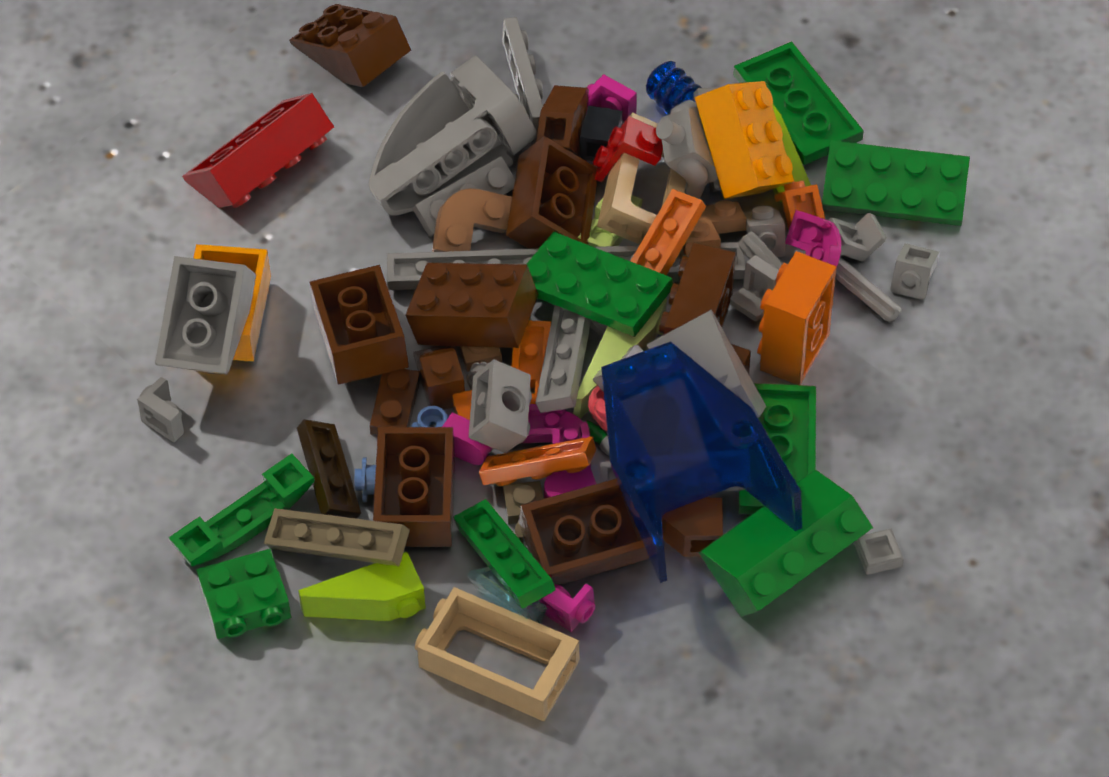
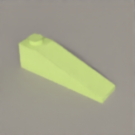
(611, 349)

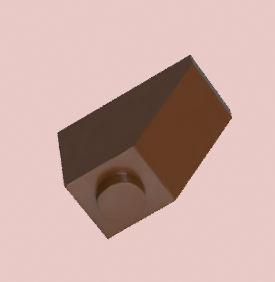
(439, 375)

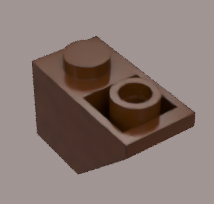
(564, 116)
(693, 526)

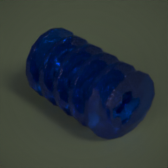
(670, 86)

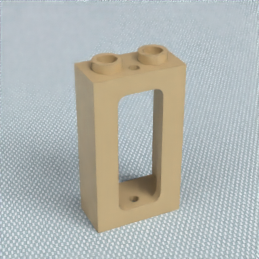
(617, 210)
(509, 630)

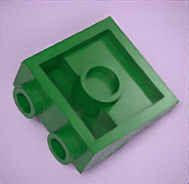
(244, 594)

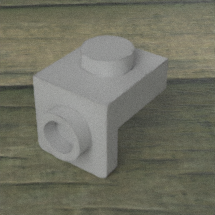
(769, 228)
(860, 239)
(757, 279)

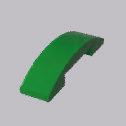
(246, 516)

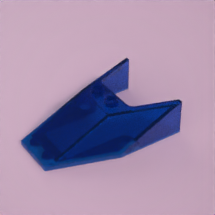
(685, 438)

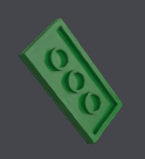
(803, 100)
(895, 183)
(597, 284)
(792, 429)

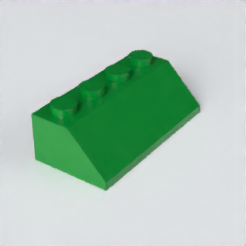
(768, 557)

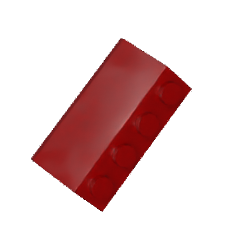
(261, 151)

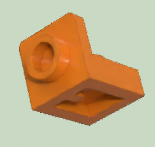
(800, 198)

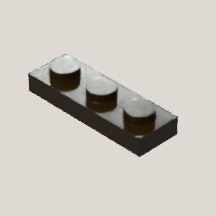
(329, 468)

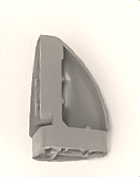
(447, 135)

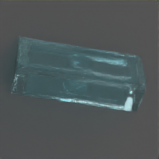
(490, 586)

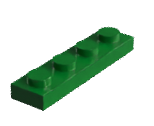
(504, 553)

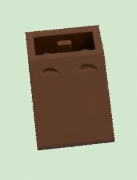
(353, 43)

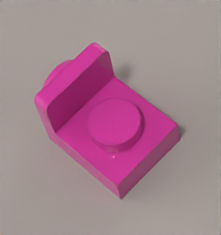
(612, 95)
(569, 611)

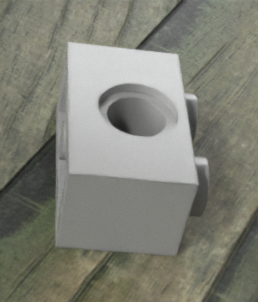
(500, 406)

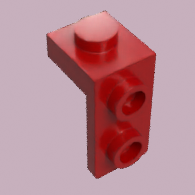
(633, 139)

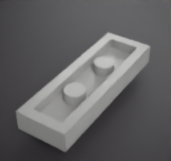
(491, 177)

